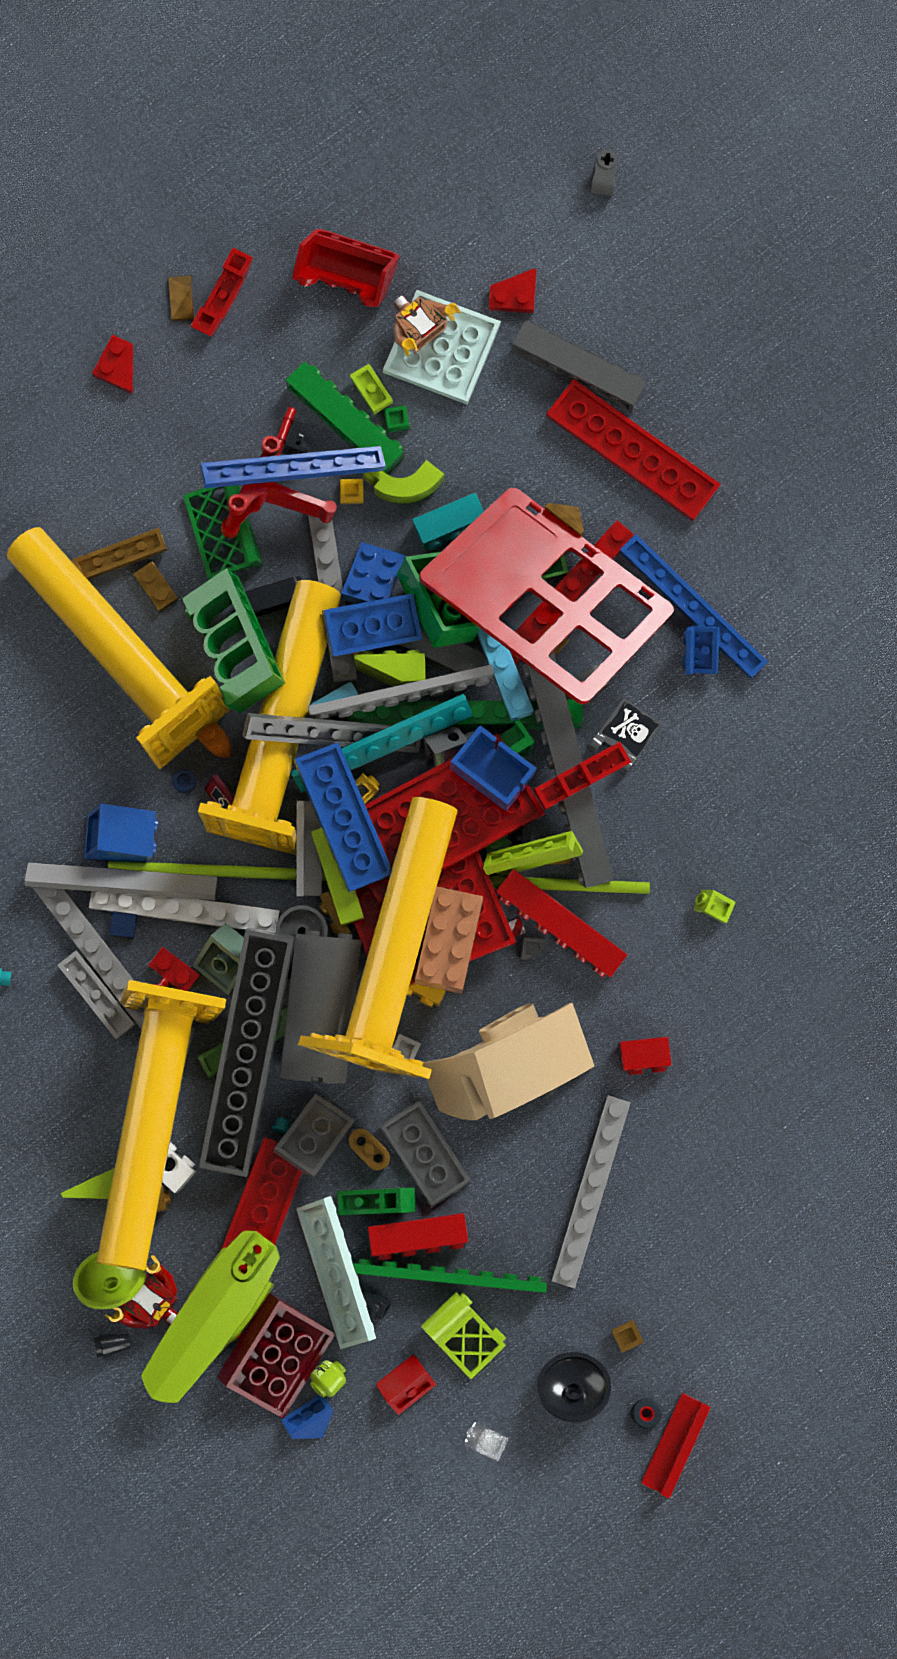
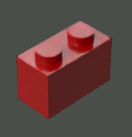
(645, 1054)

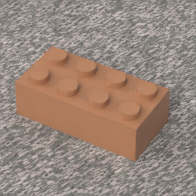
(449, 940)

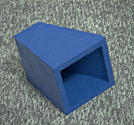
(120, 834)

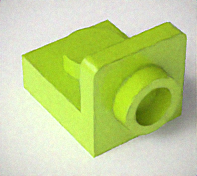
(714, 905)

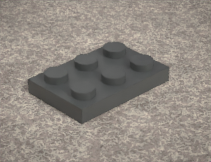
(314, 1136)

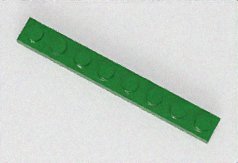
(461, 1276)

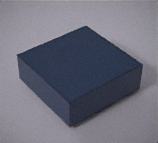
(123, 924)

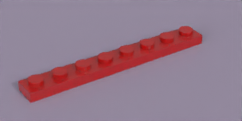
(573, 585)

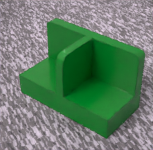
(518, 739)

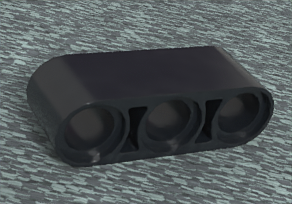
(272, 596)

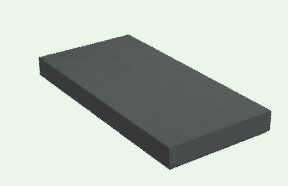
(425, 1153)

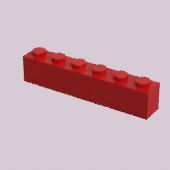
(562, 923)

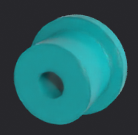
(5, 977)
(281, 1126)

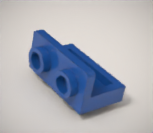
(701, 650)

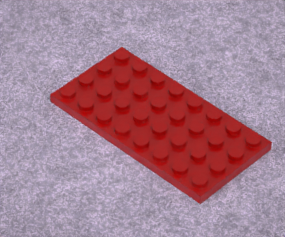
(477, 821)

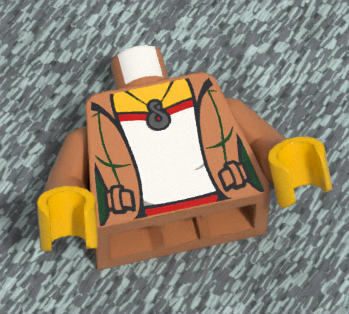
(420, 322)

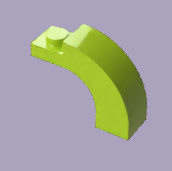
(408, 489)

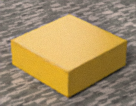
(351, 491)

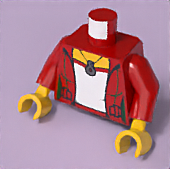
(152, 1302)

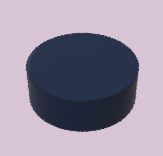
(184, 781)

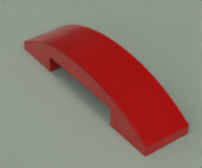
(224, 293)

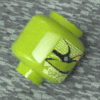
(328, 1378)

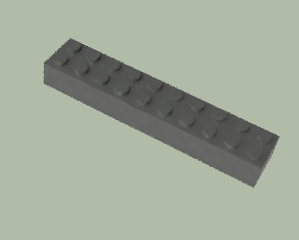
(247, 1052)

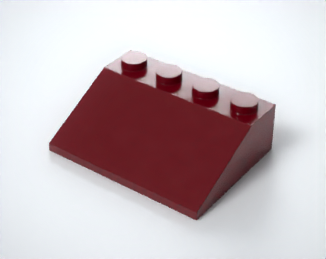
(275, 1356)

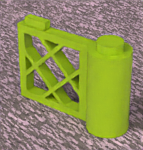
(449, 1320)

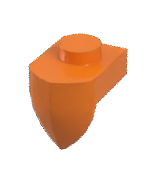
(216, 741)

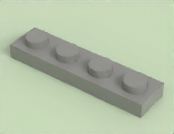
(96, 994)

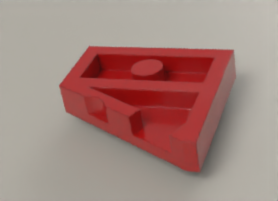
(514, 293)
(116, 364)

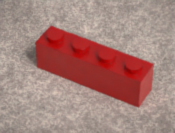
(418, 1234)

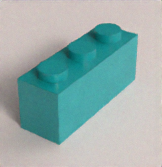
(447, 521)

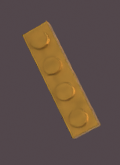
(121, 554)

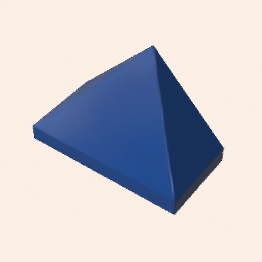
(309, 1419)

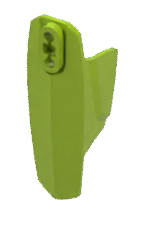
(212, 1316)

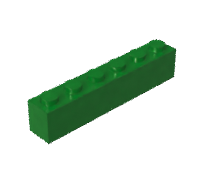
(341, 415)

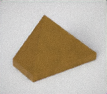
(181, 298)
(568, 515)

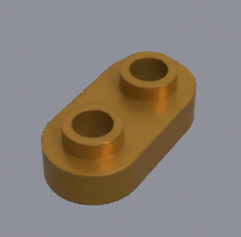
(369, 1149)

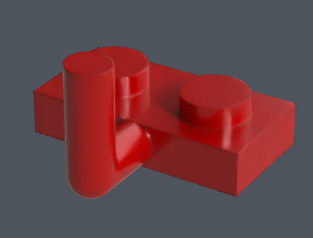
(173, 971)

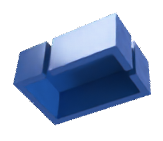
(494, 773)

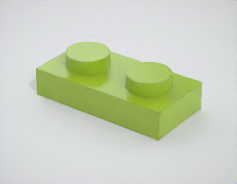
(371, 389)

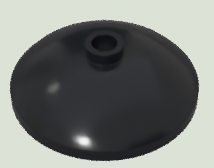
(577, 1374)

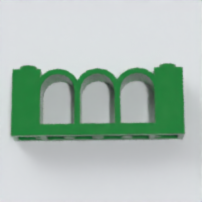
(259, 678)

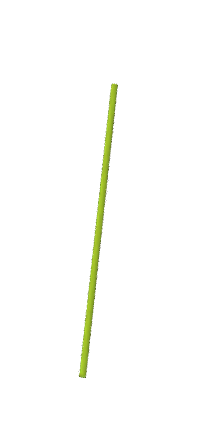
(291, 874)

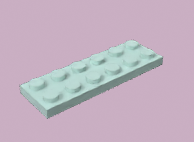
(336, 1273)

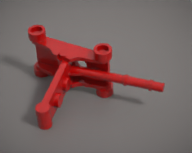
(255, 495)

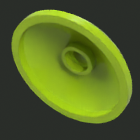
(105, 1285)

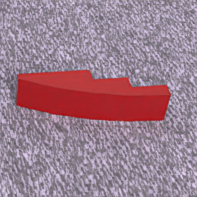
(582, 775)

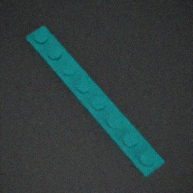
(402, 734)

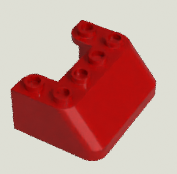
(346, 264)

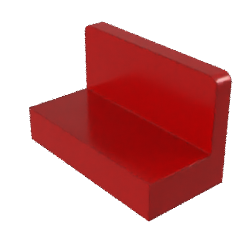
(405, 1384)

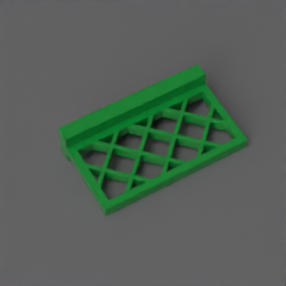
(245, 535)

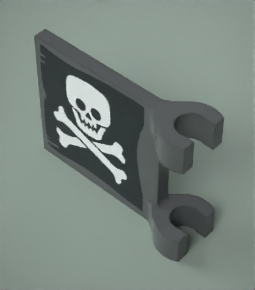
(628, 726)

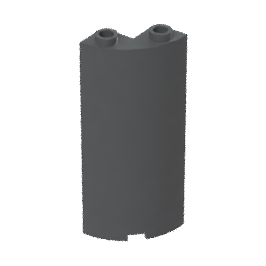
(319, 1003)

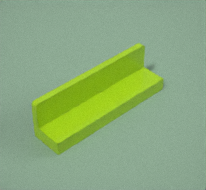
(533, 854)

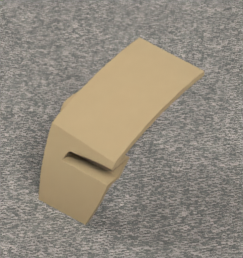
(513, 1064)

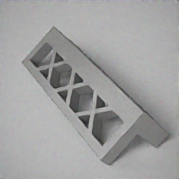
(308, 863)

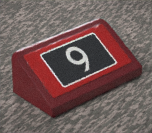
(219, 792)

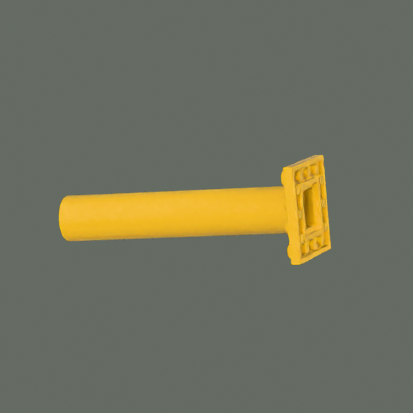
(173, 711)
(269, 763)
(395, 946)
(149, 1117)

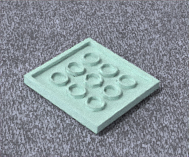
(452, 359)

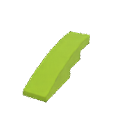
(345, 903)

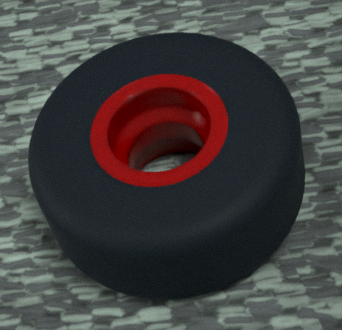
(653, 1419)

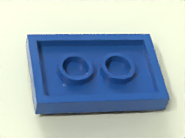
(372, 574)

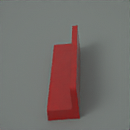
(675, 1445)

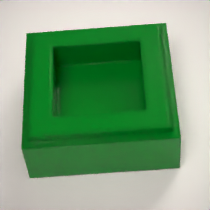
(396, 418)

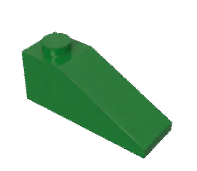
(376, 1201)

